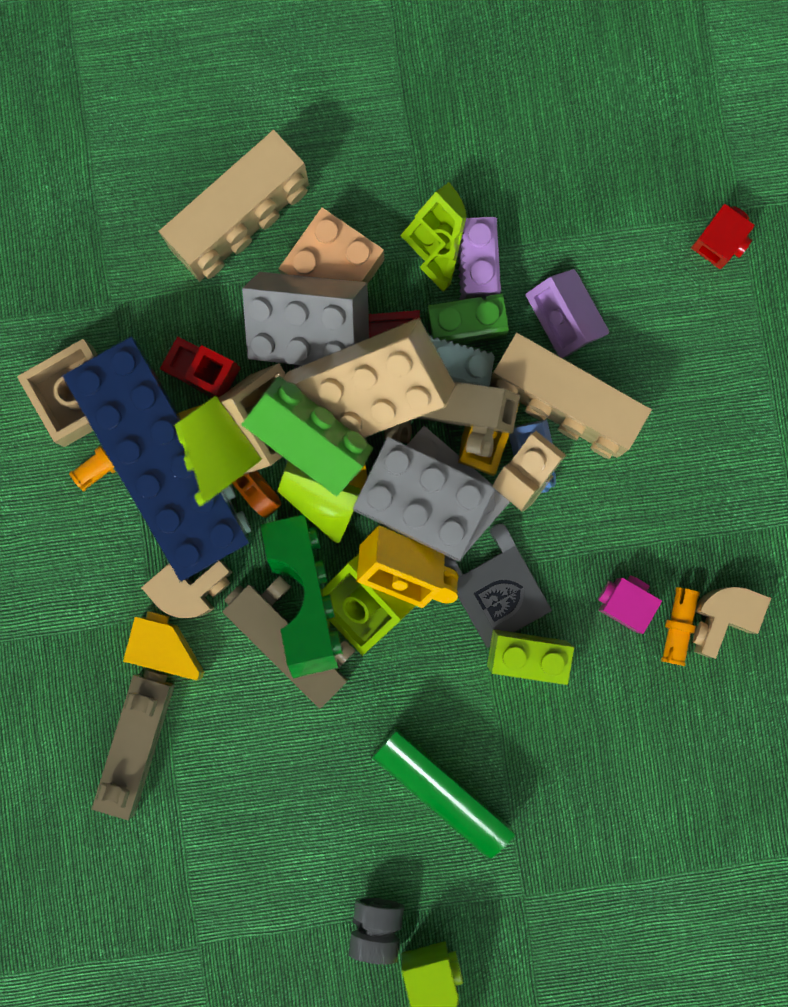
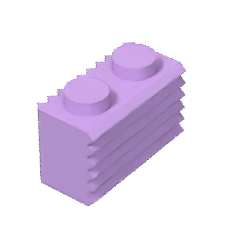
(479, 259)

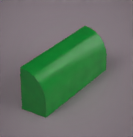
(443, 793)

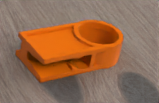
(258, 493)

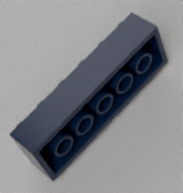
(140, 437)

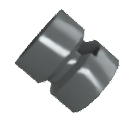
(375, 937)

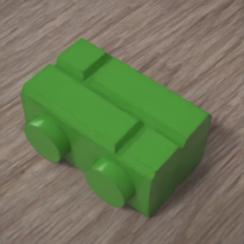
(469, 320)

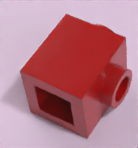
(724, 236)

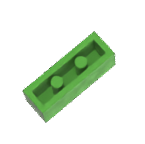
(307, 436)

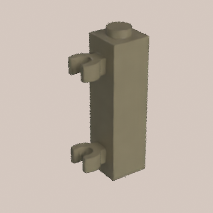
(472, 406)
(262, 624)
(133, 745)

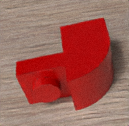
(200, 368)

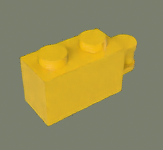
(405, 569)

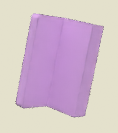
(567, 312)

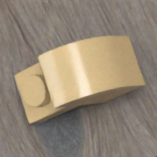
(529, 471)
(184, 597)
(726, 607)

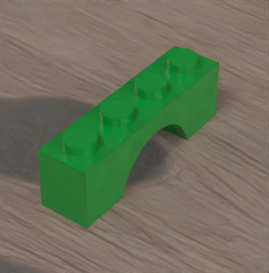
(308, 637)

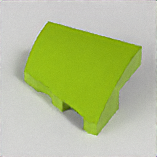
(437, 234)
(214, 448)
(316, 503)

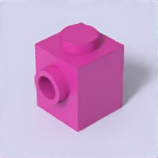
(629, 603)

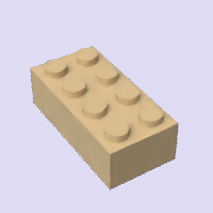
(236, 207)
(378, 380)
(570, 398)

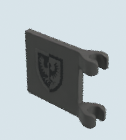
(501, 590)

